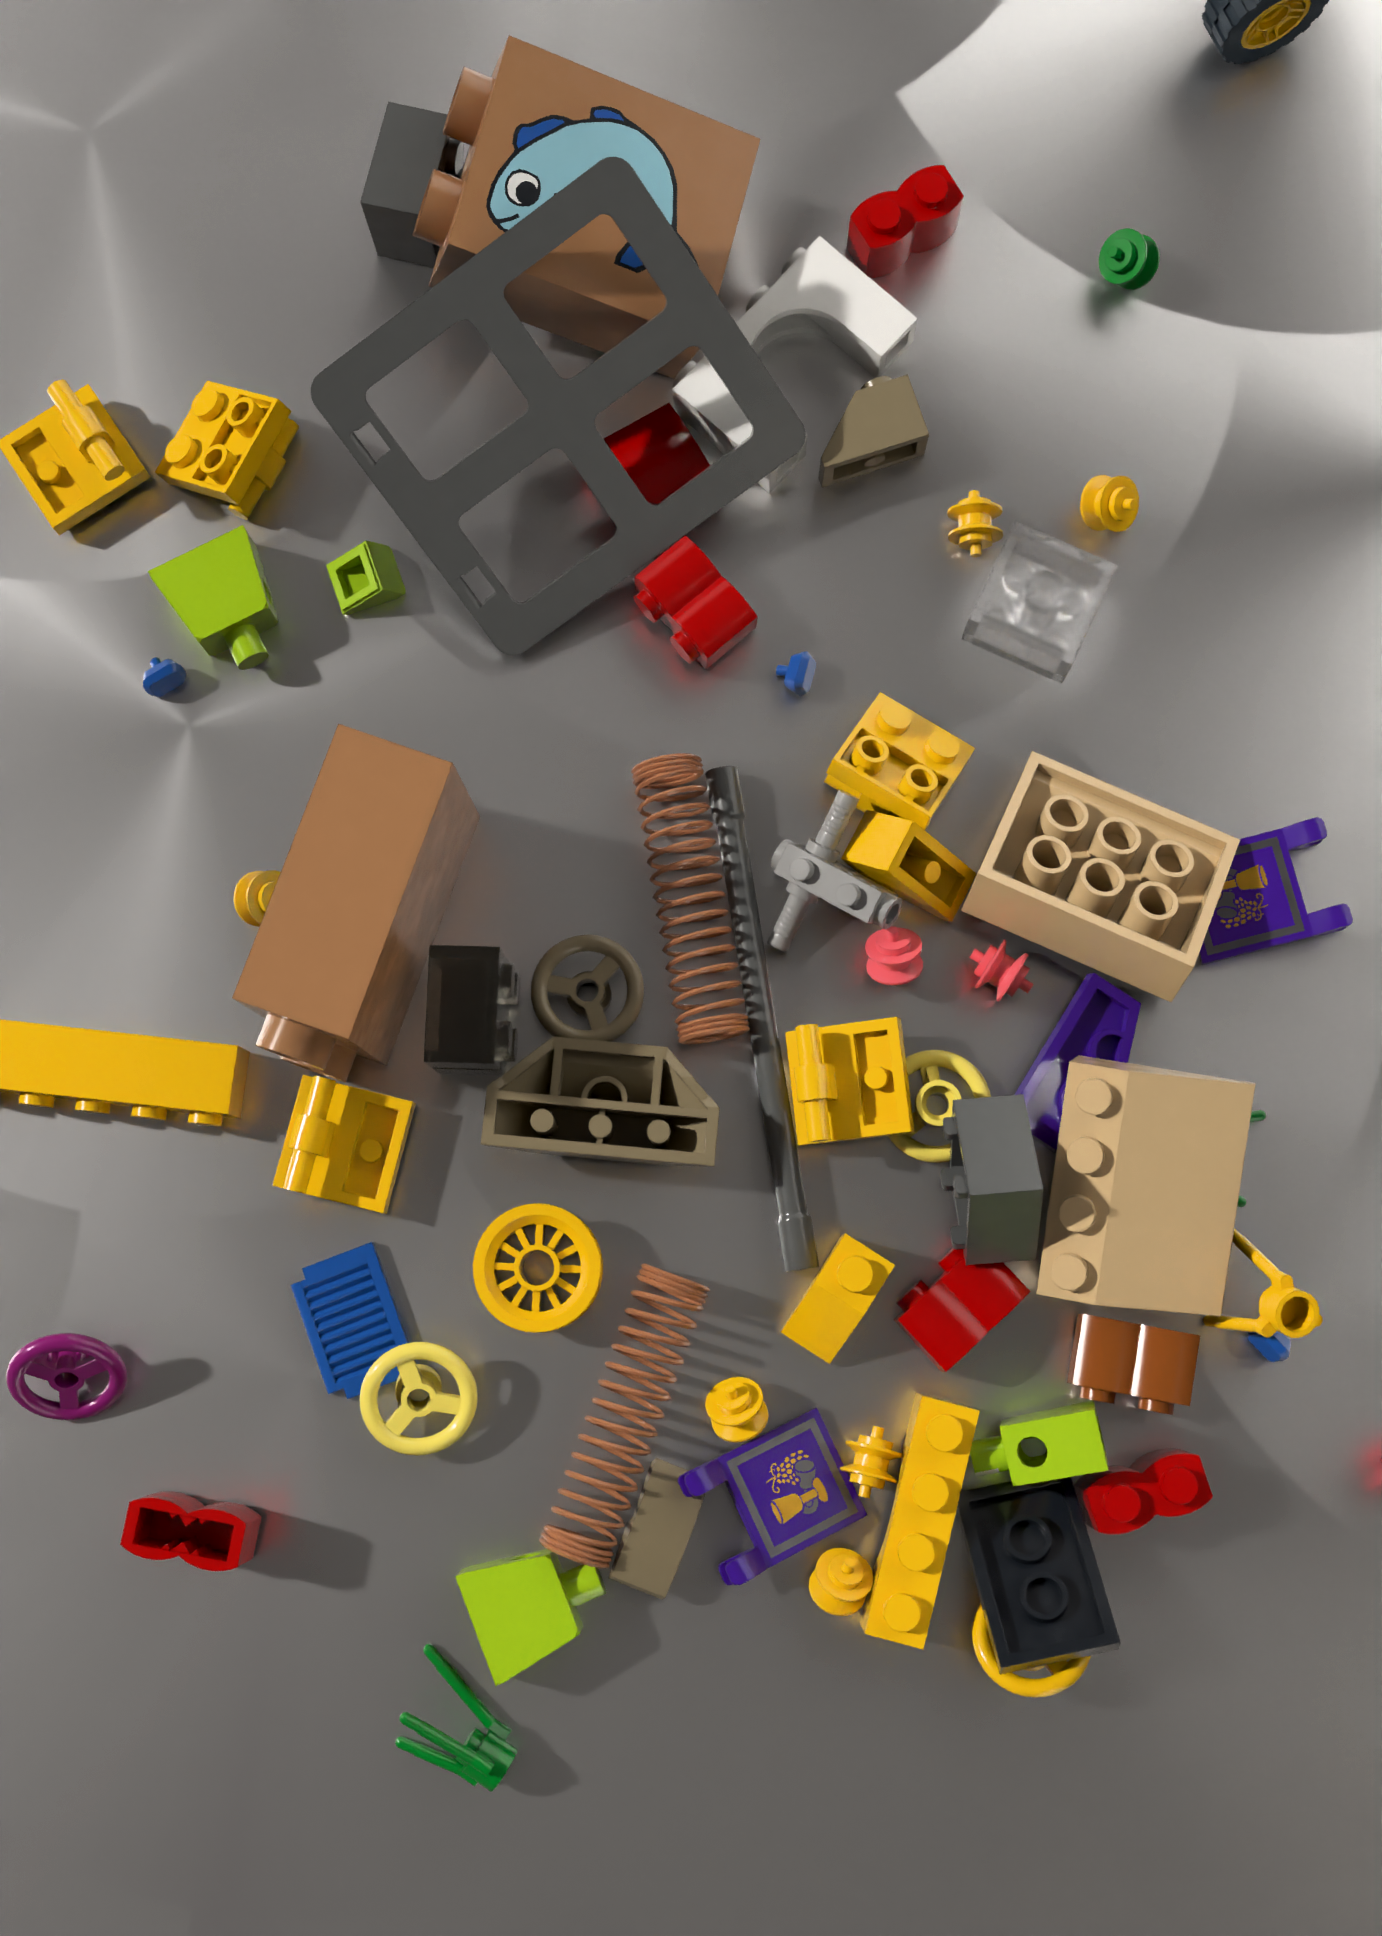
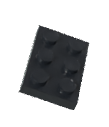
(1036, 1574)

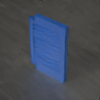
(349, 1317)

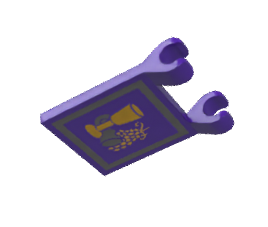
(1263, 899)
(784, 1491)

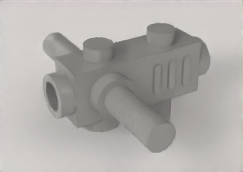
(817, 874)

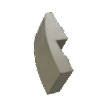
(656, 1532)

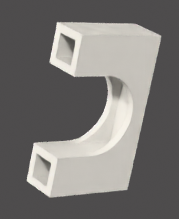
(816, 296)

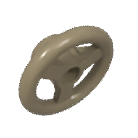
(615, 958)

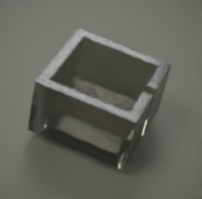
(470, 1010)

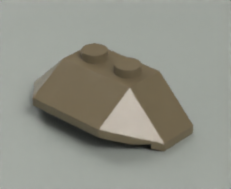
(602, 1105)

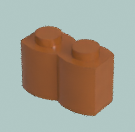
(1133, 1361)

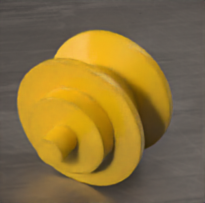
(1109, 503)
(975, 523)
(253, 895)
(737, 1409)
(871, 1462)
(840, 1581)

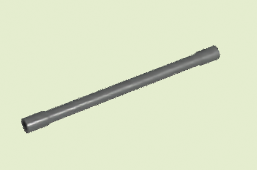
(794, 1220)

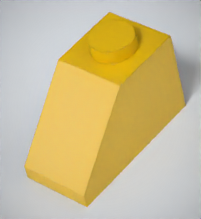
(909, 863)
(837, 1298)

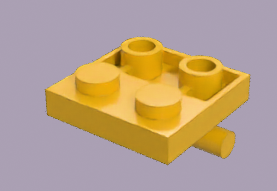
(229, 446)
(73, 457)
(898, 762)
(849, 1081)
(344, 1144)

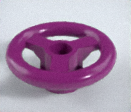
(66, 1363)

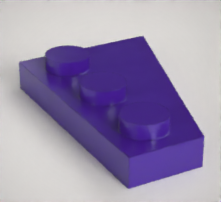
(1095, 1025)

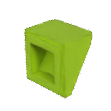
(365, 577)

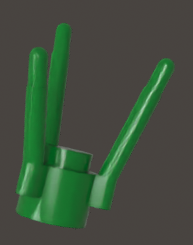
(482, 1756)

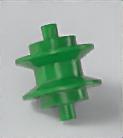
(1129, 259)

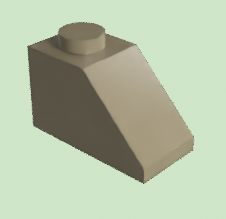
(875, 431)

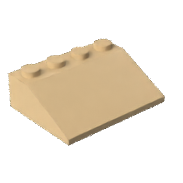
(1102, 877)
(1145, 1187)

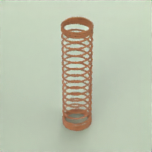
(663, 773)
(575, 1545)

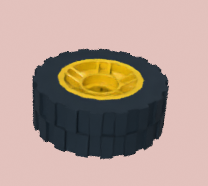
(1257, 27)

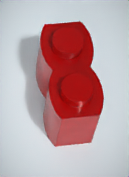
(904, 221)
(694, 603)
(958, 1307)
(1157, 1483)
(179, 1525)

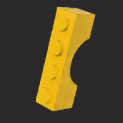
(920, 1521)

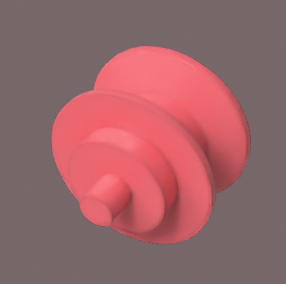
(894, 956)
(1001, 970)

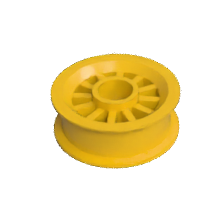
(495, 1239)

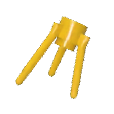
(1280, 1305)

